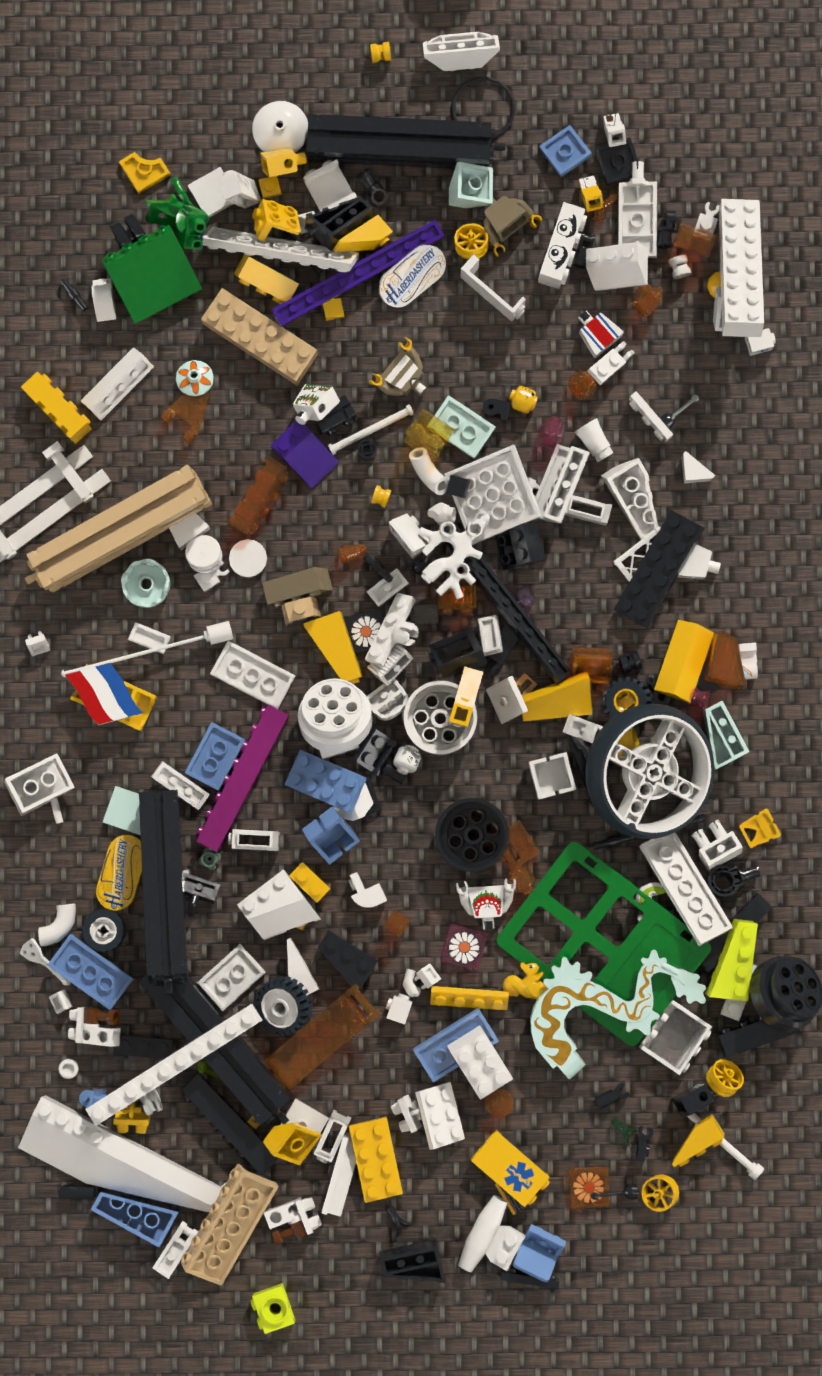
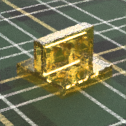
(428, 433)

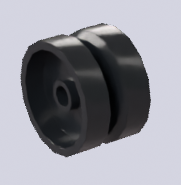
(131, 235)

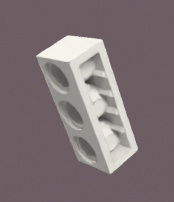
(239, 189)

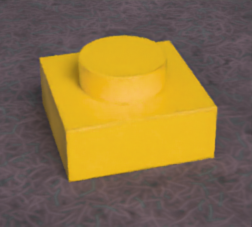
(269, 187)

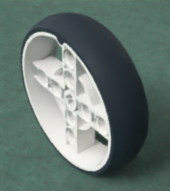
(693, 793)

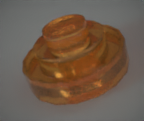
(582, 384)
(499, 1103)

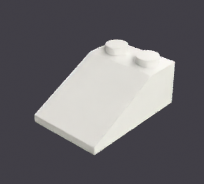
(406, 532)
(38, 784)

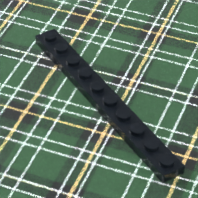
(515, 616)

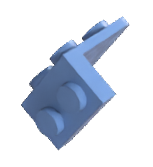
(538, 1253)

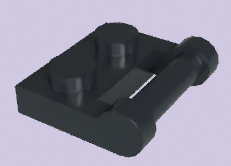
(371, 748)

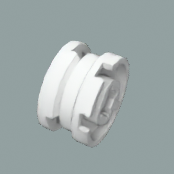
(151, 1102)

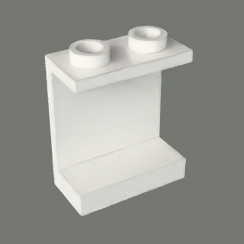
(328, 185)

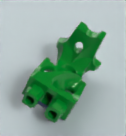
(186, 219)

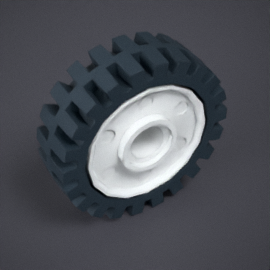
(296, 1003)

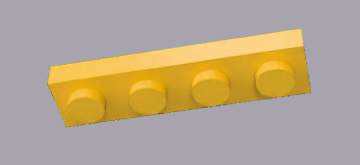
(469, 998)

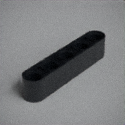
(751, 911)

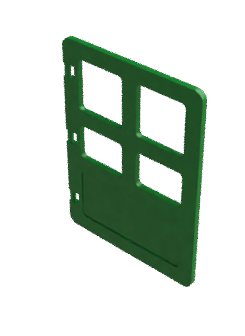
(655, 931)

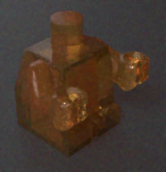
(648, 301)

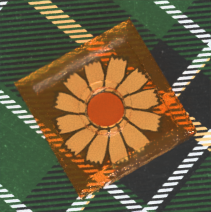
(585, 1182)

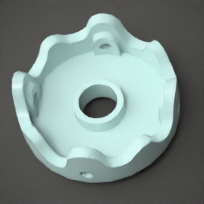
(132, 580)

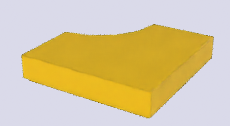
(144, 172)

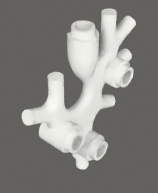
(462, 548)

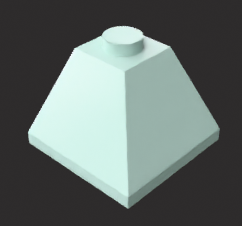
(471, 186)

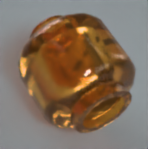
(524, 879)

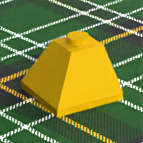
(291, 1142)

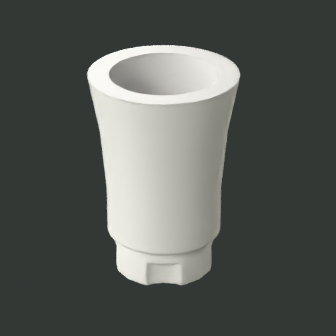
(594, 440)

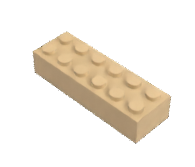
(259, 336)

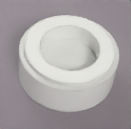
(68, 1068)

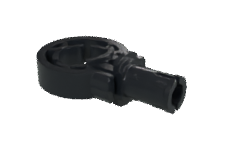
(735, 883)

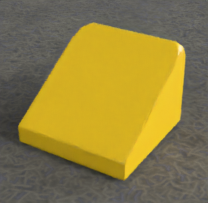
(333, 309)

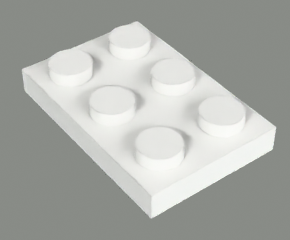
(440, 1115)

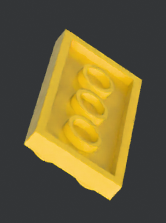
(375, 1159)

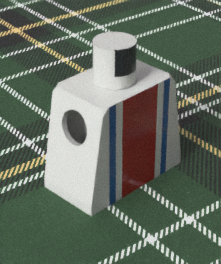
(598, 333)

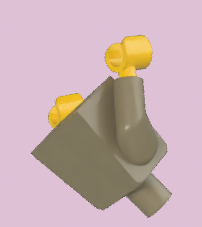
(505, 218)

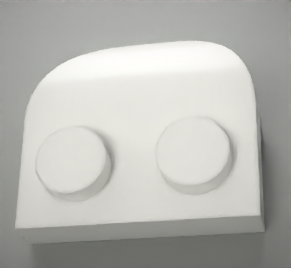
(388, 700)

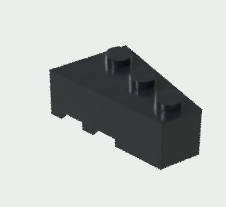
(339, 221)
(413, 1262)

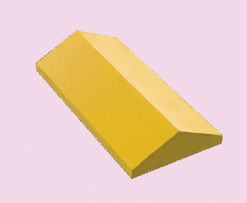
(684, 660)

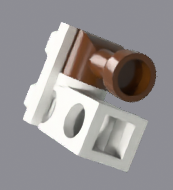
(88, 1027)
(296, 1216)

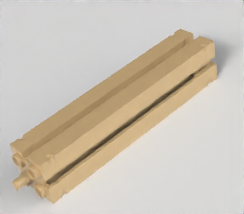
(117, 530)

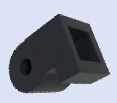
(497, 408)

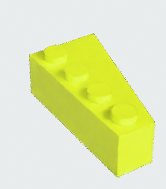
(735, 963)

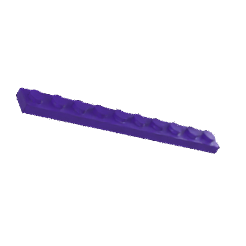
(359, 273)

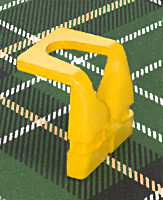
(763, 825)

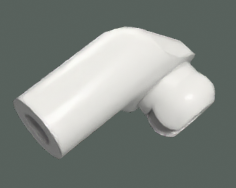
(409, 985)

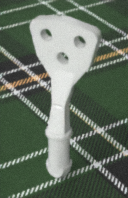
(34, 954)

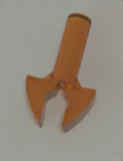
(606, 203)

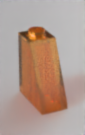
(724, 662)

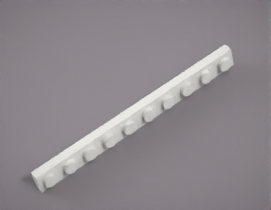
(173, 1064)

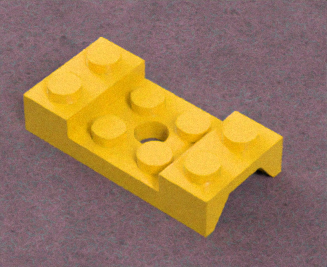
(143, 700)

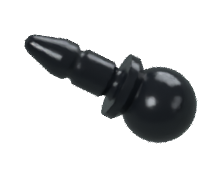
(419, 565)

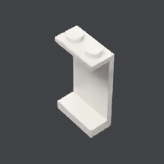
(468, 276)

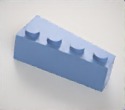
(137, 1217)

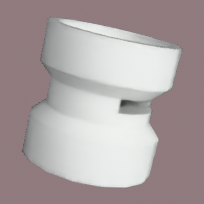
(679, 267)

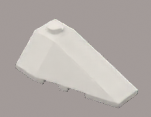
(632, 492)

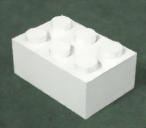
(480, 1062)

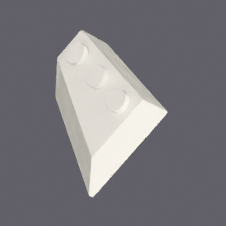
(277, 907)

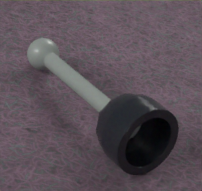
(669, 419)

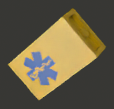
(510, 1169)

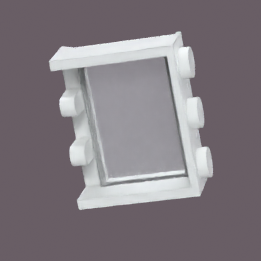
(676, 1037)

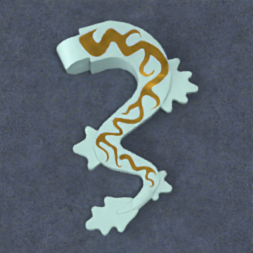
(572, 989)

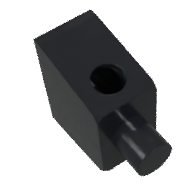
(689, 1102)

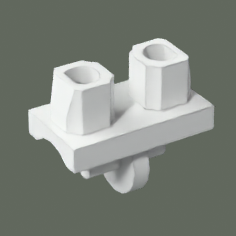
(411, 1114)

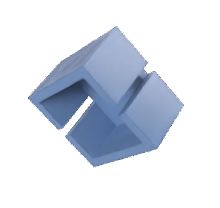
(327, 831)

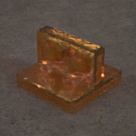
(594, 661)

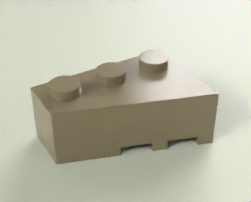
(297, 586)

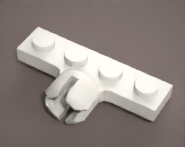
(393, 630)

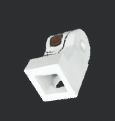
(614, 127)

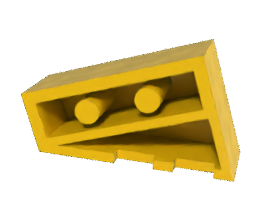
(265, 279)

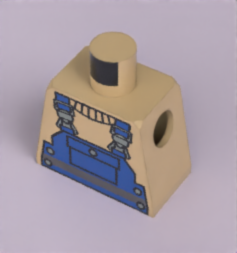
(300, 610)

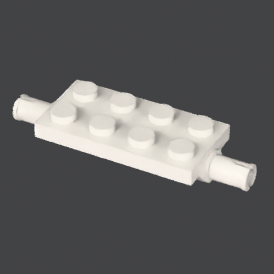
(638, 211)

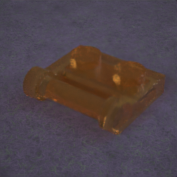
(522, 844)

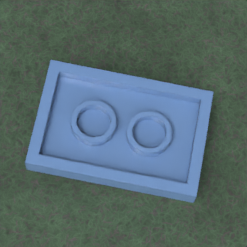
(215, 756)

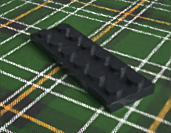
(659, 569)

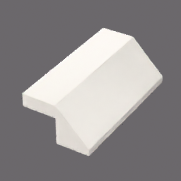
(560, 482)

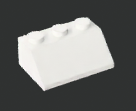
(617, 266)

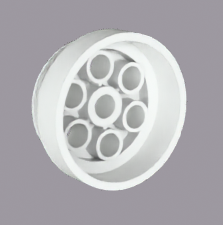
(417, 703)
(328, 735)

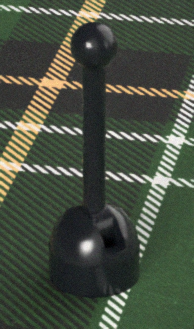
(630, 1192)

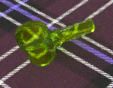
(202, 1067)

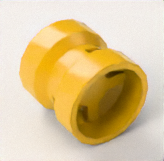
(376, 52)

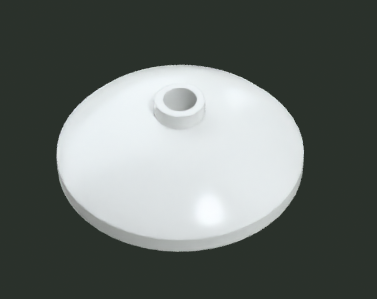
(290, 136)

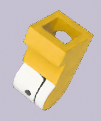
(590, 191)

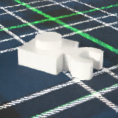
(707, 222)
(210, 579)

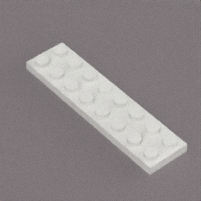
(279, 248)

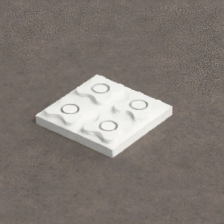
(499, 490)

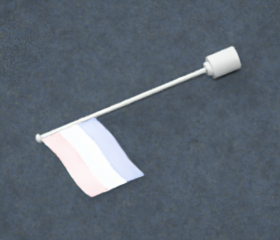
(104, 689)

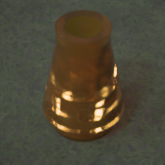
(351, 552)

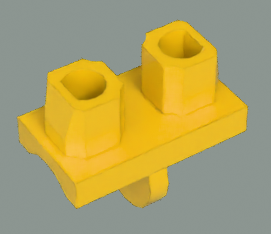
(131, 1116)

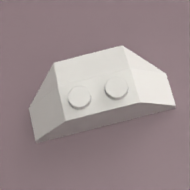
(461, 50)

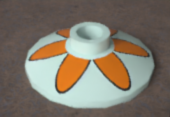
(198, 385)

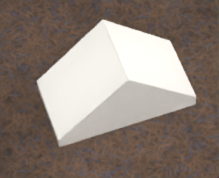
(694, 471)

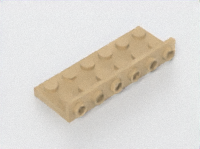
(228, 1225)

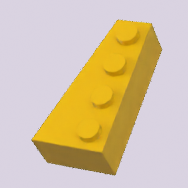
(56, 407)

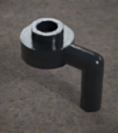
(650, 683)

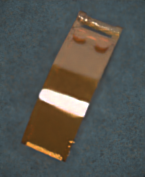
(321, 1037)

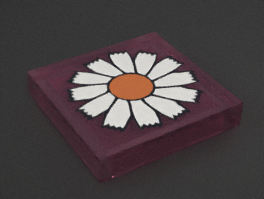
(464, 947)

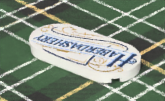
(412, 275)

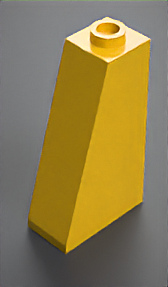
(335, 644)
(560, 699)

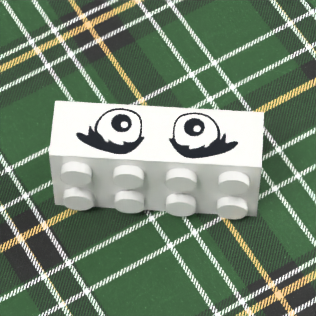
(563, 241)

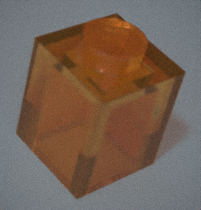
(397, 922)

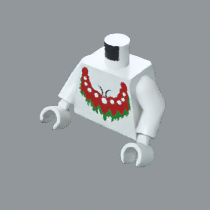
(486, 901)

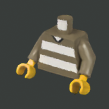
(402, 373)

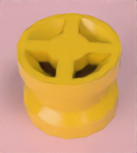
(381, 496)

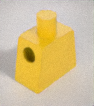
(274, 161)

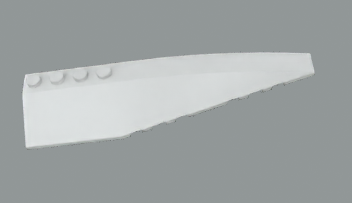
(110, 1159)

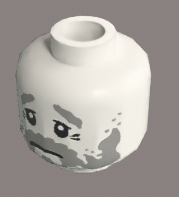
(407, 759)

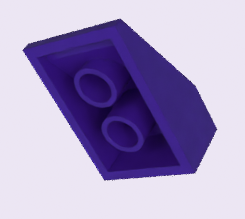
(304, 454)

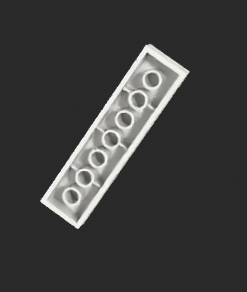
(741, 268)

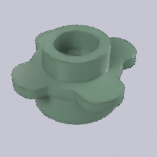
(211, 864)

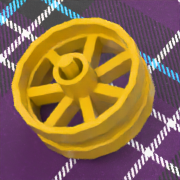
(471, 241)
(727, 1076)
(660, 1193)

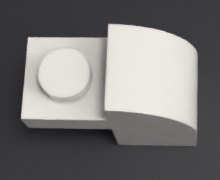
(103, 299)
(581, 728)
(366, 897)

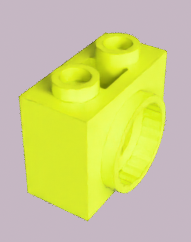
(270, 1320)

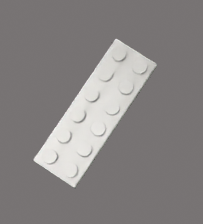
(686, 888)

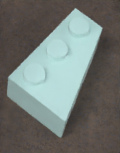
(723, 735)

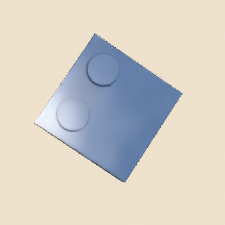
(565, 151)

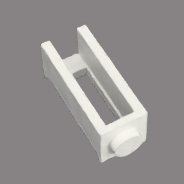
(602, 519)
(274, 840)
(338, 1118)

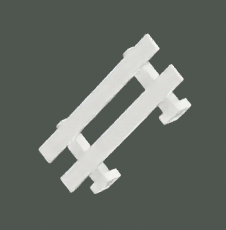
(63, 469)

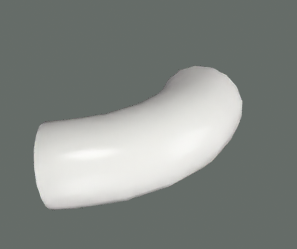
(427, 471)
(60, 927)

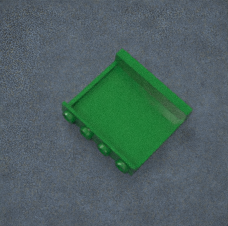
(151, 273)

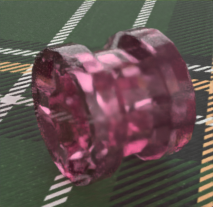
(700, 698)

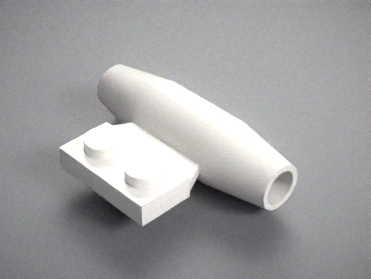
(490, 1238)

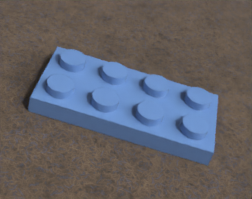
(325, 781)
(90, 971)
(434, 1051)

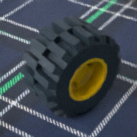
(626, 694)

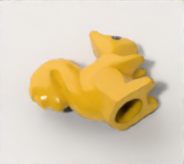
(529, 986)

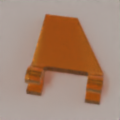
(191, 410)

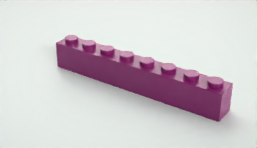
(242, 778)

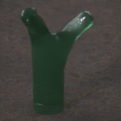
(625, 1131)

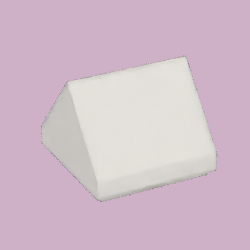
(60, 1001)

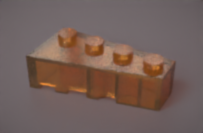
(259, 497)

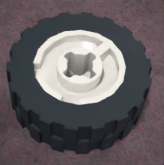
(109, 920)

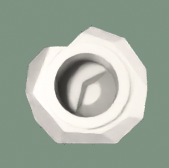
(442, 513)

